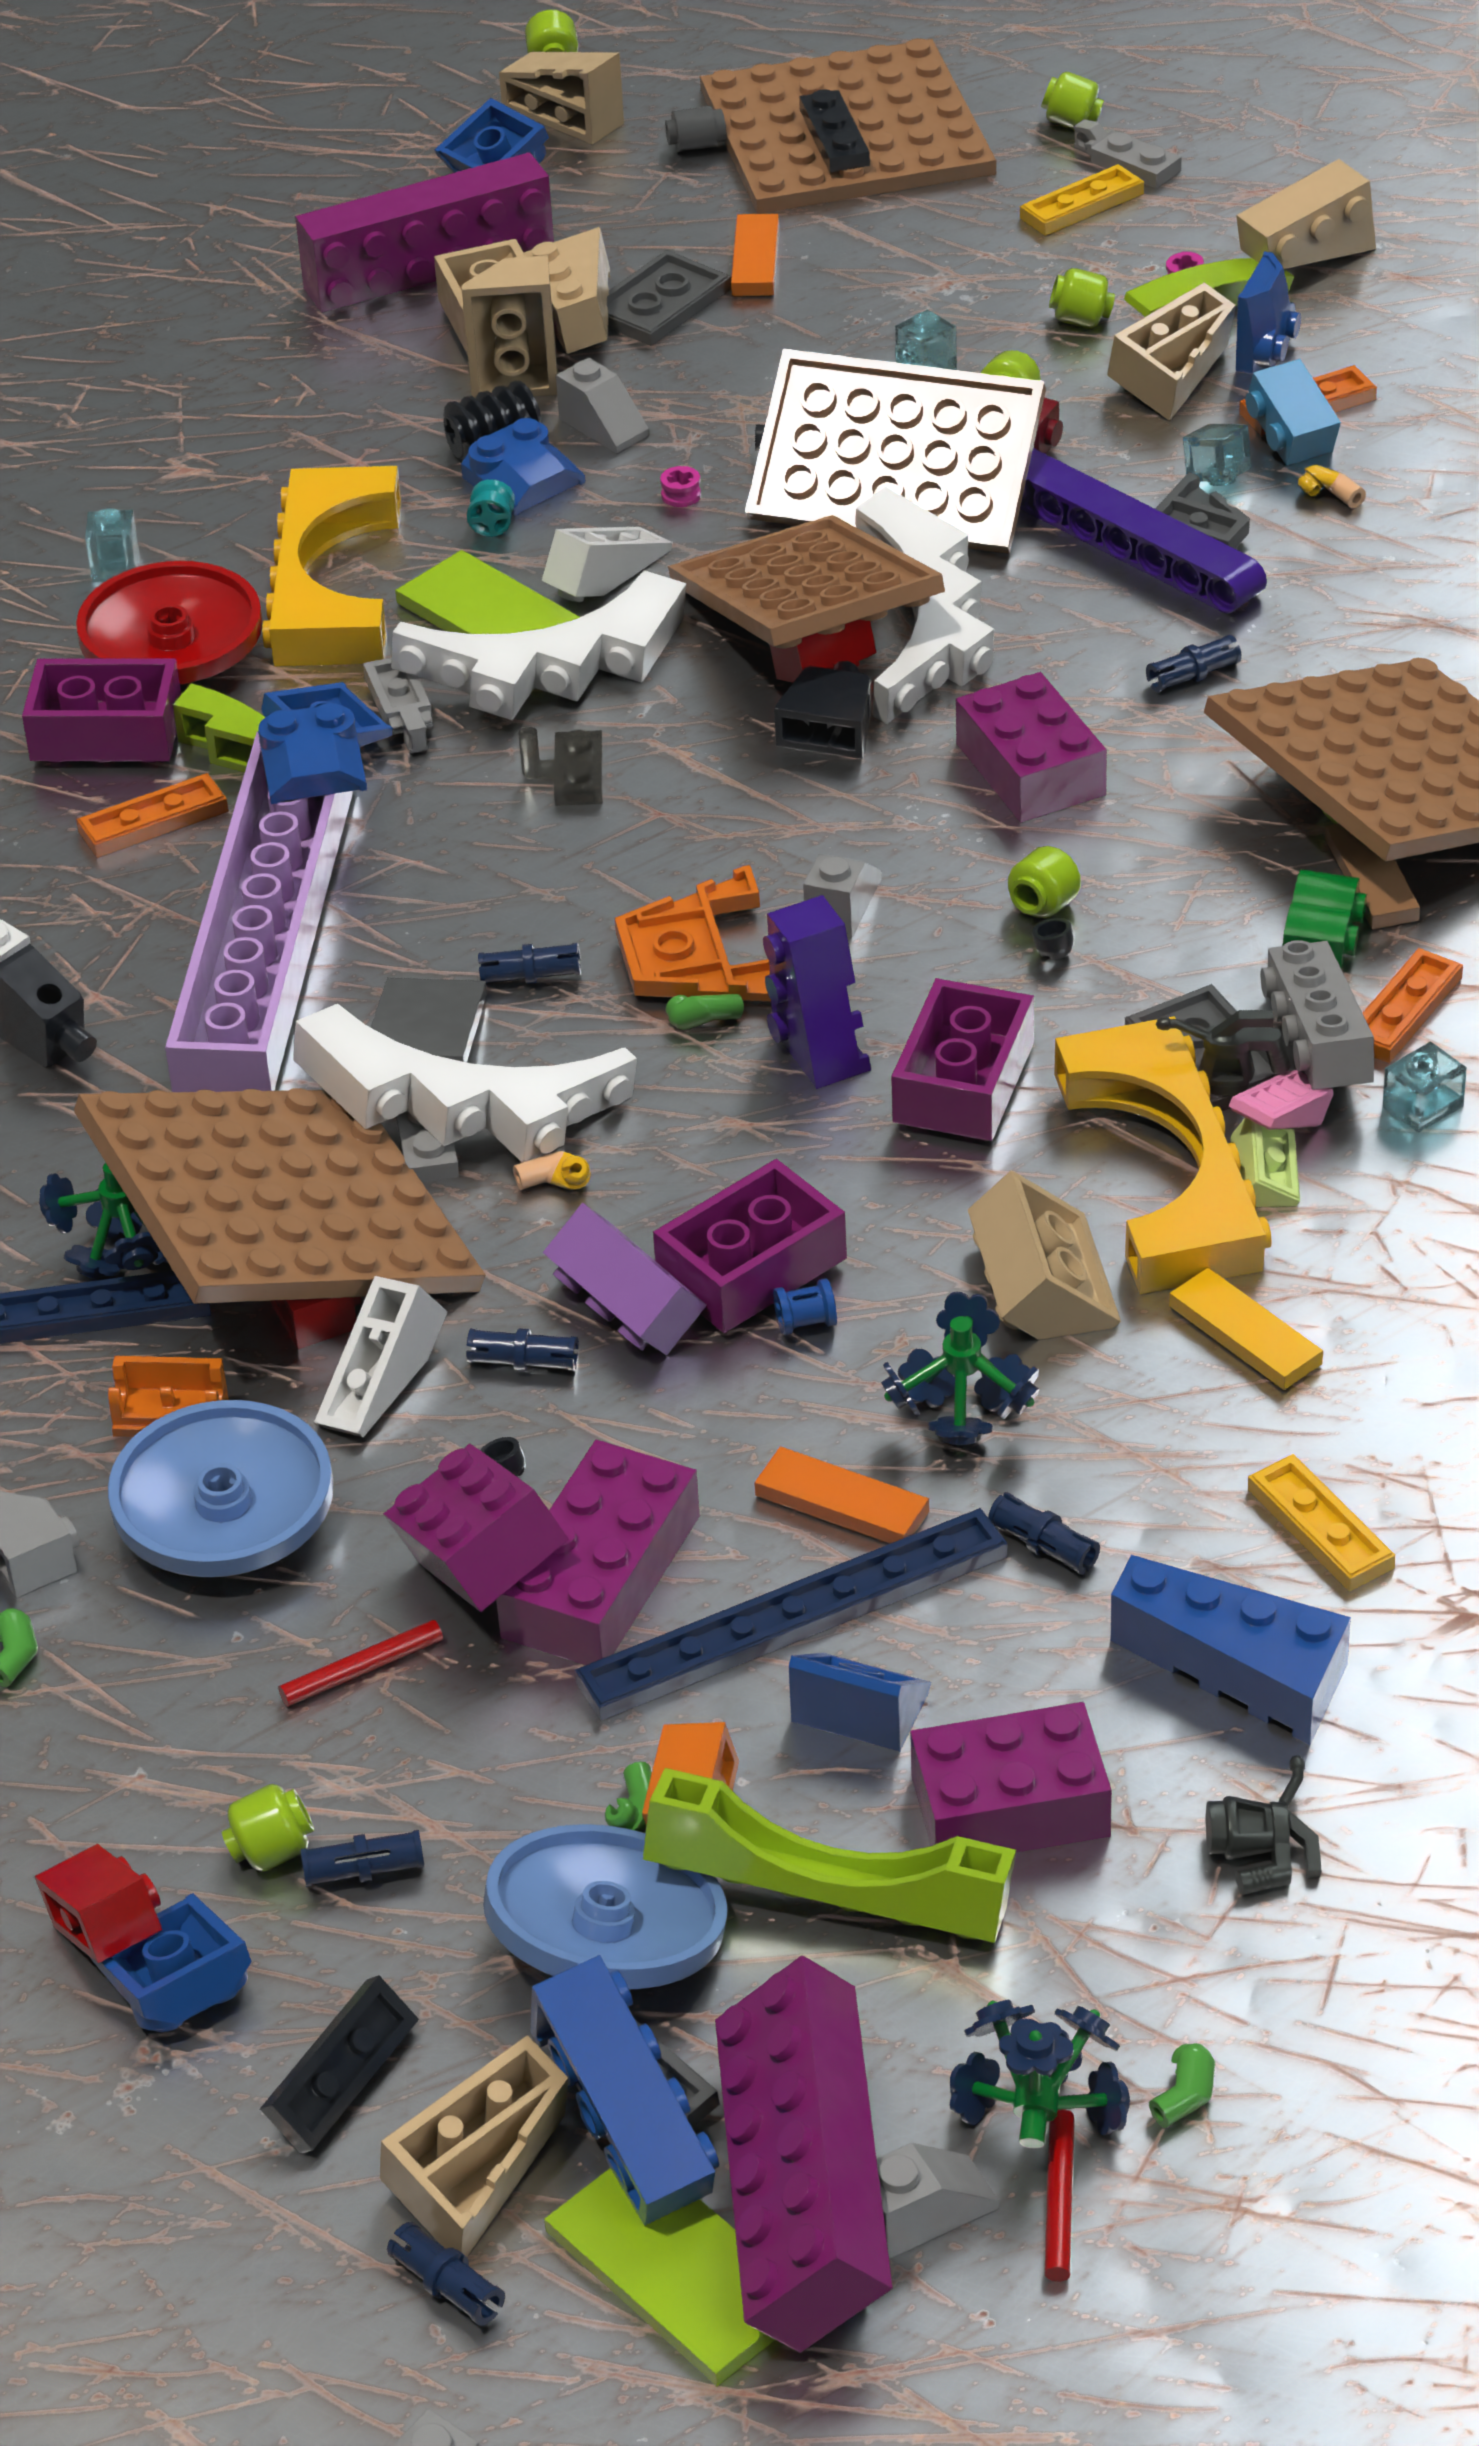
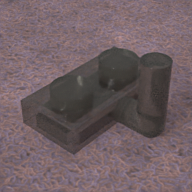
(575, 765)

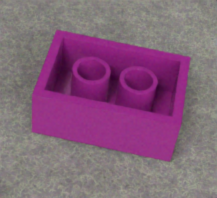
(101, 710)
(1031, 747)
(963, 1059)
(751, 1240)
(475, 1526)
(1013, 1779)

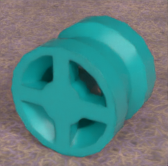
(481, 514)

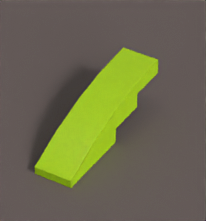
(1224, 276)

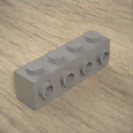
(1318, 1015)

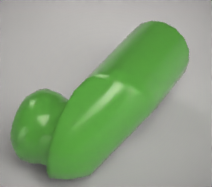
(698, 1010)
(18, 1643)
(630, 1810)
(1193, 2085)

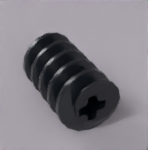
(487, 414)

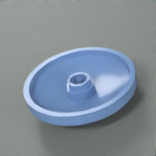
(220, 1488)
(590, 1894)

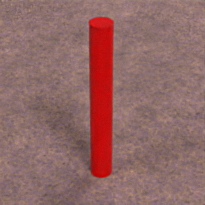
(360, 1663)
(1059, 2197)

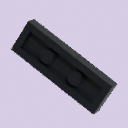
(834, 130)
(339, 2064)

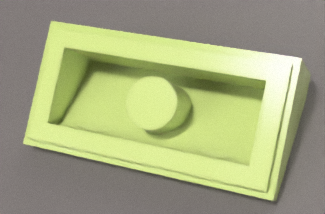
(1269, 1163)

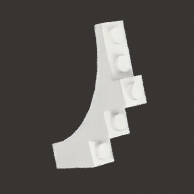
(947, 634)
(559, 659)
(454, 1098)

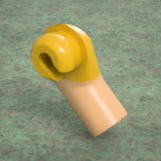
(1334, 482)
(556, 1169)

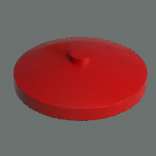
(172, 611)

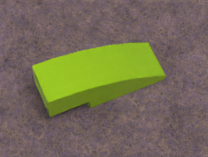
(217, 724)

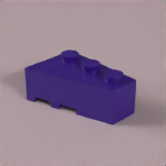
(809, 991)

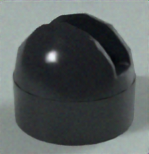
(1054, 938)
(507, 1453)

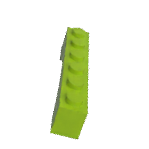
(711, 1831)

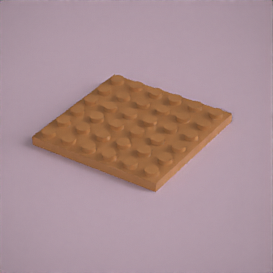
(899, 100)
(1373, 748)
(274, 1195)

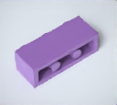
(622, 1281)

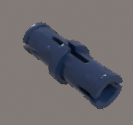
(1193, 663)
(529, 963)
(522, 1349)
(1044, 1533)
(403, 1851)
(446, 2273)

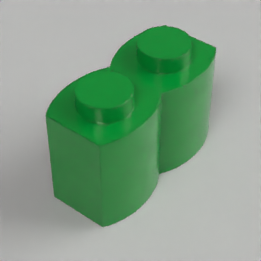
(1325, 910)

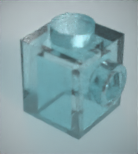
(926, 341)
(1218, 453)
(111, 543)
(1424, 1087)

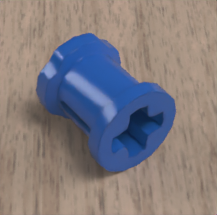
(805, 1306)

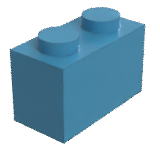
(1292, 412)

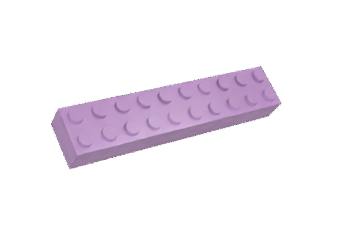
(254, 938)

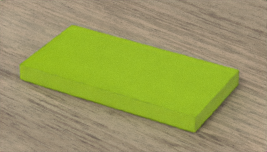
(478, 599)
(669, 2272)

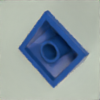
(854, 1699)

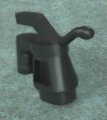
(1229, 1047)
(1253, 1828)

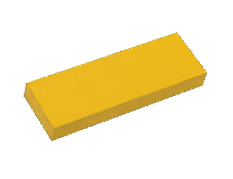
(1081, 199)
(1246, 1328)
(1321, 1522)

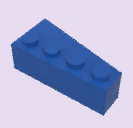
(1234, 1640)
(623, 2088)

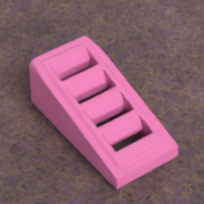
(1284, 1102)

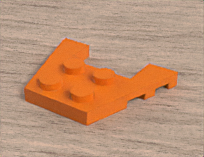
(678, 947)

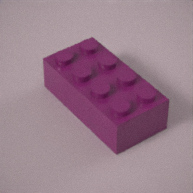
(623, 1530)

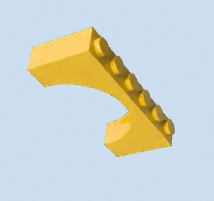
(318, 511)
(1157, 1078)

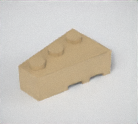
(567, 91)
(1312, 219)
(578, 288)
(1172, 349)
(475, 2144)

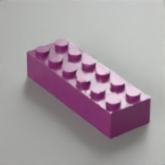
(392, 236)
(801, 2155)

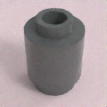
(695, 128)

